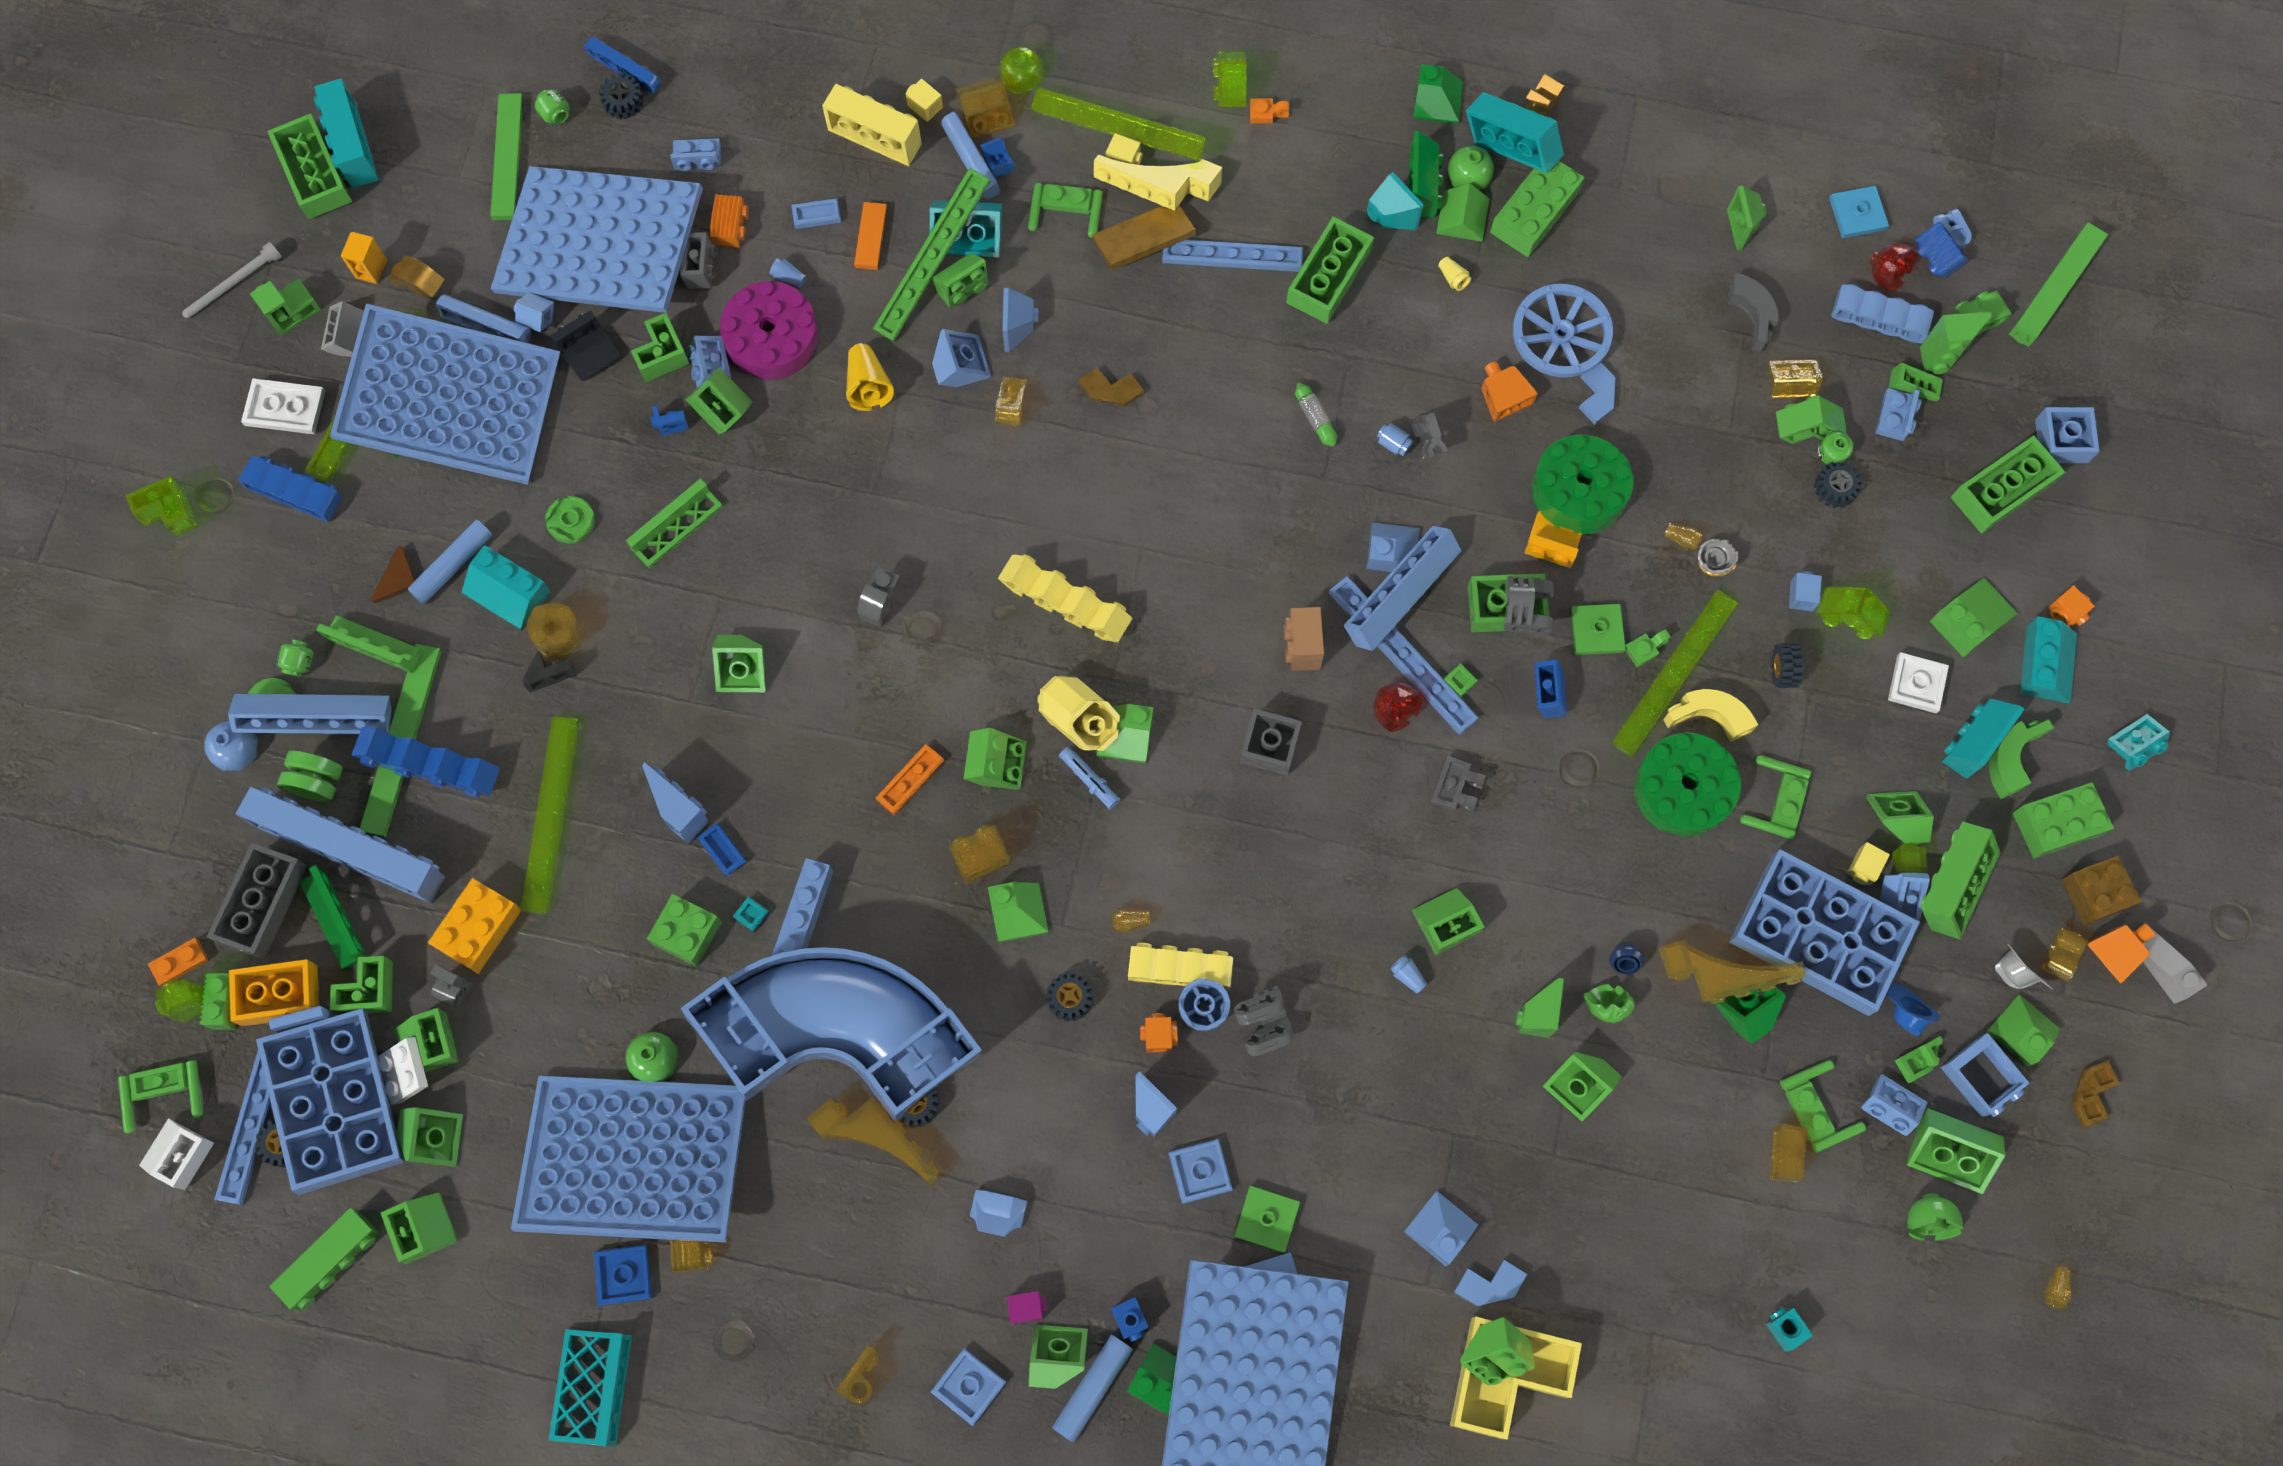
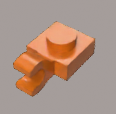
(1264, 110)

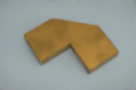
(1120, 393)
(2086, 1098)

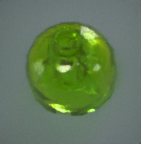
(1021, 69)

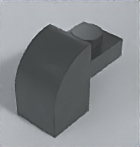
(876, 597)

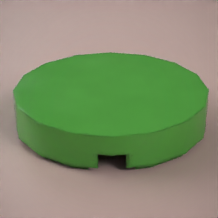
(570, 519)

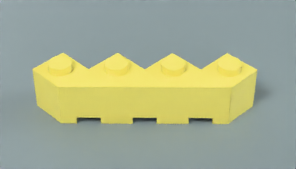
(1055, 593)

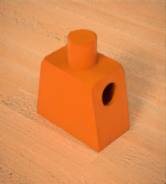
(1506, 391)
(2122, 949)

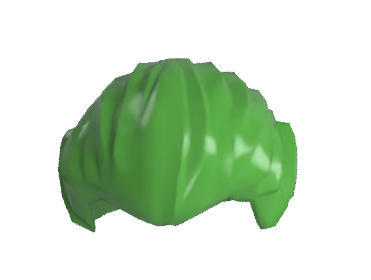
(1609, 1003)

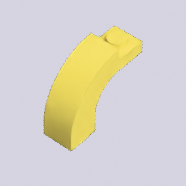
(1717, 705)

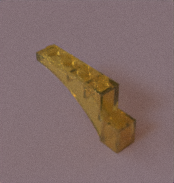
(1722, 978)
(874, 1128)

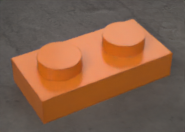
(178, 962)

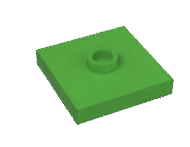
(1597, 629)
(1267, 1219)

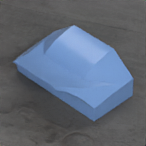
(1905, 892)
(997, 1212)

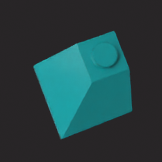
(1395, 205)

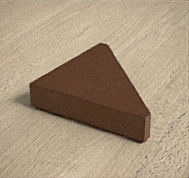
(396, 577)

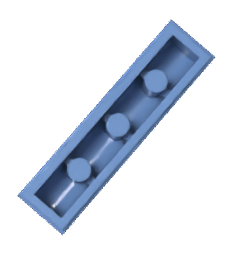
(968, 151)
(481, 320)
(450, 562)
(1092, 1388)

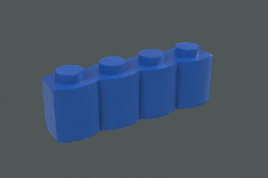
(290, 488)

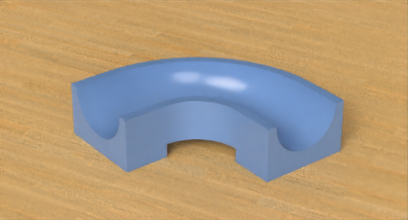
(834, 1009)

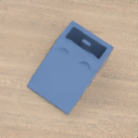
(681, 814)

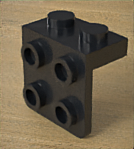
(585, 346)

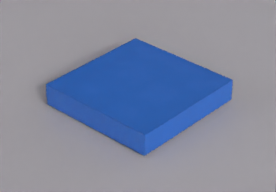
(623, 1275)

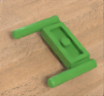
(1068, 200)
(1788, 799)
(158, 1083)
(1811, 1111)

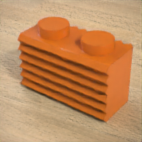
(728, 221)

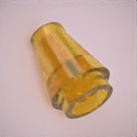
(1684, 536)
(1127, 920)
(2059, 1289)

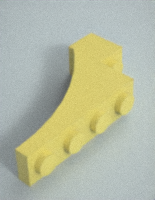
(1161, 183)

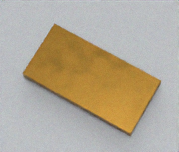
(1143, 236)

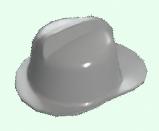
(2017, 973)

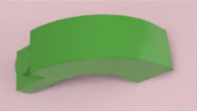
(2005, 762)

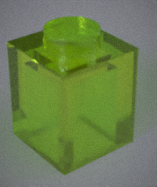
(1909, 859)

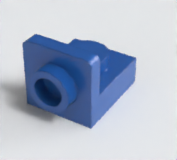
(669, 423)

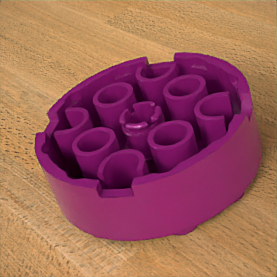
(791, 333)

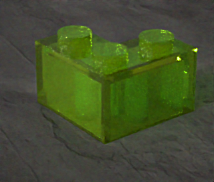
(1231, 75)
(163, 501)
(1854, 608)

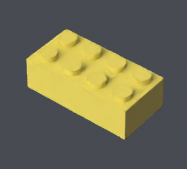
(872, 124)

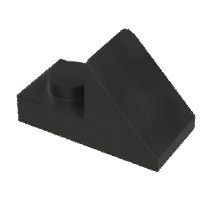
(541, 676)

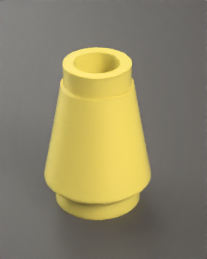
(1454, 273)

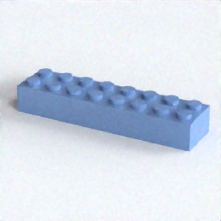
(341, 844)

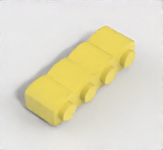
(1178, 967)

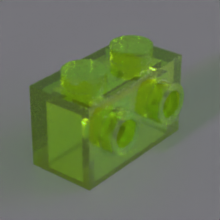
(180, 1000)

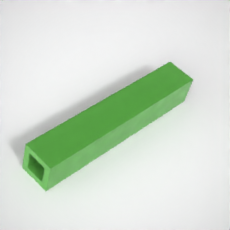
(2058, 284)

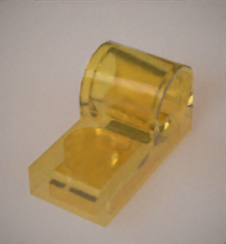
(1010, 402)
(865, 1362)

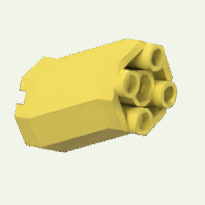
(1078, 713)

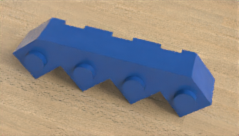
(418, 760)

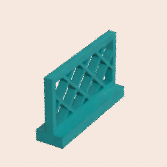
(611, 1394)

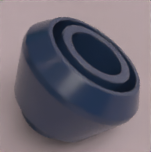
(1627, 958)

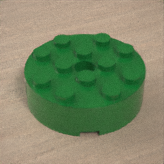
(1582, 484)
(1691, 760)

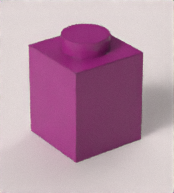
(1026, 1307)

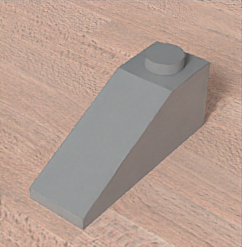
(2172, 970)

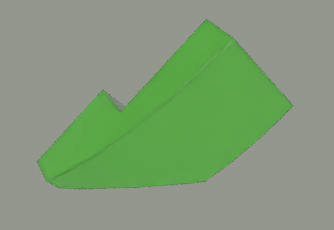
(1919, 1061)

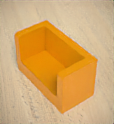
(364, 257)

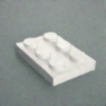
(283, 406)

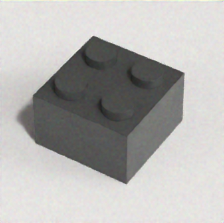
(1270, 742)

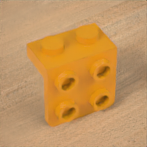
(1552, 543)

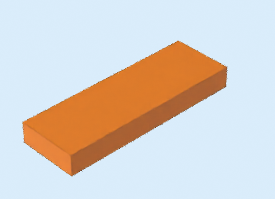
(870, 236)
(910, 779)

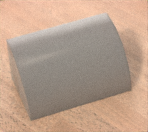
(342, 329)

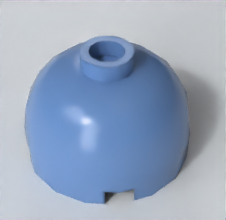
(230, 750)
(1204, 1004)

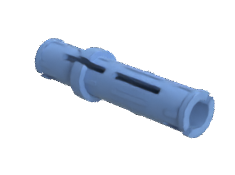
(1110, 799)

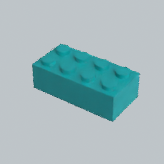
(1515, 132)
(345, 133)

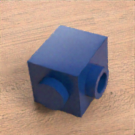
(1130, 1320)

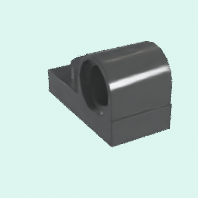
(449, 986)

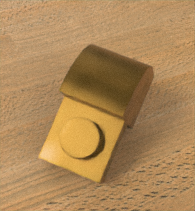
(1545, 96)
(416, 276)

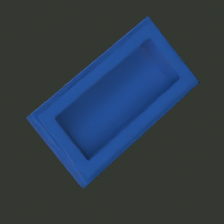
(721, 849)

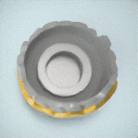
(1717, 557)

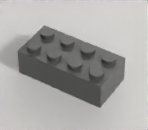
(257, 901)

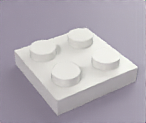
(1918, 682)
(402, 1071)

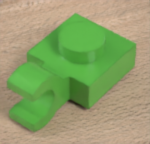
(1645, 649)

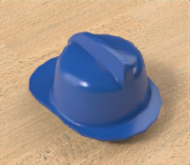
(1910, 1010)

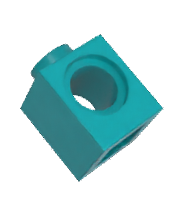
(1799, 1334)

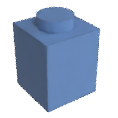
(534, 312)
(1805, 591)

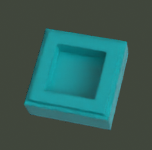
(751, 914)

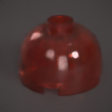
(1891, 265)
(1396, 704)

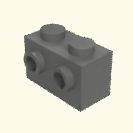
(697, 262)

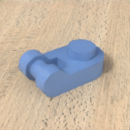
(1960, 230)

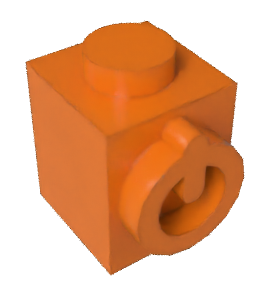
(2071, 607)
(1159, 1033)

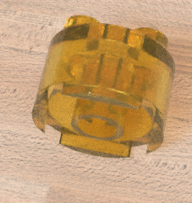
(554, 618)

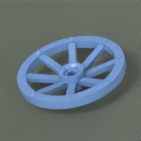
(1563, 327)

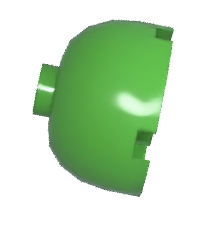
(1472, 166)
(652, 1057)
(1934, 1217)

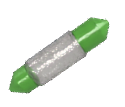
(1315, 414)

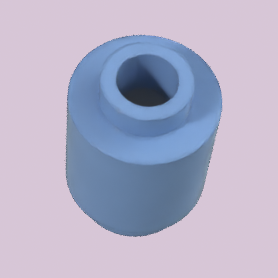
(1395, 439)

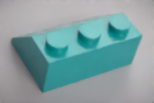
(980, 233)
(503, 587)
(2048, 660)
(1981, 736)

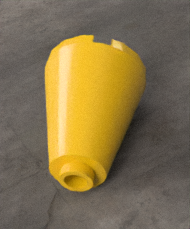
(866, 379)

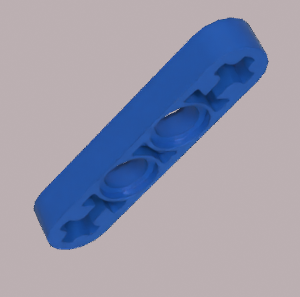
(621, 64)

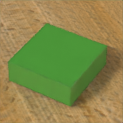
(1460, 680)

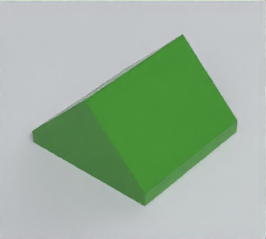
(1463, 213)

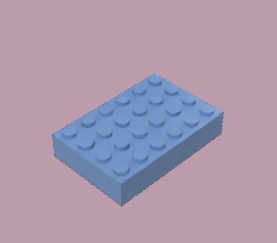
(1839, 933)
(329, 1101)

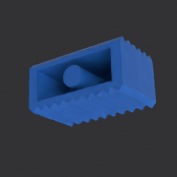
(1941, 251)
(1550, 689)

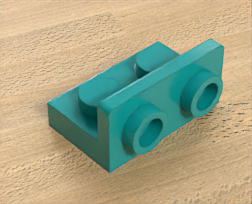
(2140, 741)

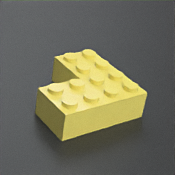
(1490, 1407)

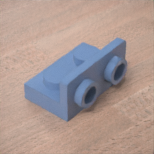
(696, 154)
(706, 356)
(1898, 414)
(1895, 1105)

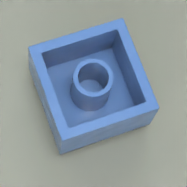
(2068, 433)

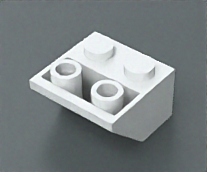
(176, 1155)

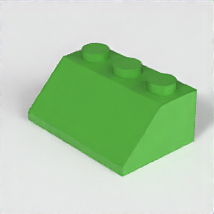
(1950, 340)
(1956, 1151)

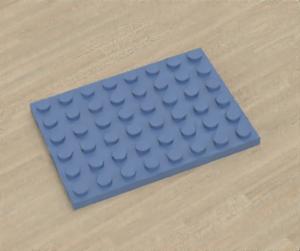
(597, 238)
(445, 394)
(630, 1159)
(1254, 1368)

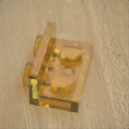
(1794, 378)

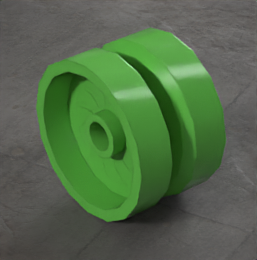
(309, 776)

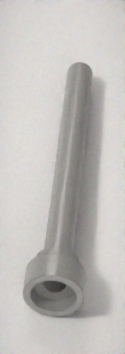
(268, 254)

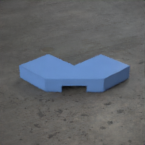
(1602, 402)
(1502, 1286)

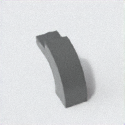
(1759, 305)

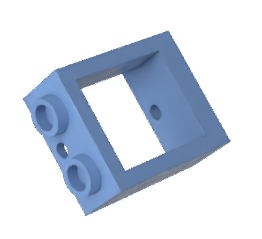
(2000, 1061)

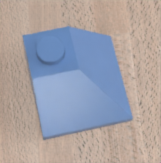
(1017, 318)
(959, 359)
(1390, 545)
(1152, 1107)
(1441, 1228)

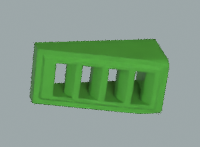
(1901, 377)

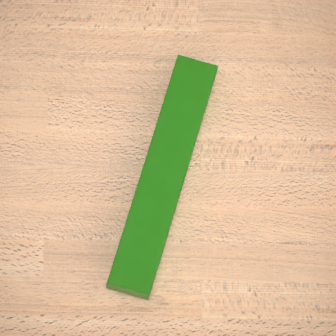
(507, 156)

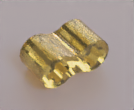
(2064, 954)

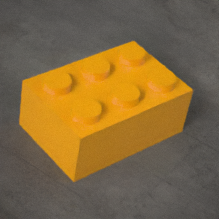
(475, 926)
(272, 991)

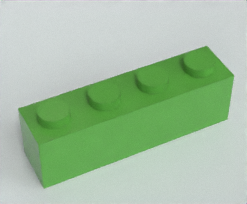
(324, 1259)

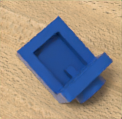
(997, 157)

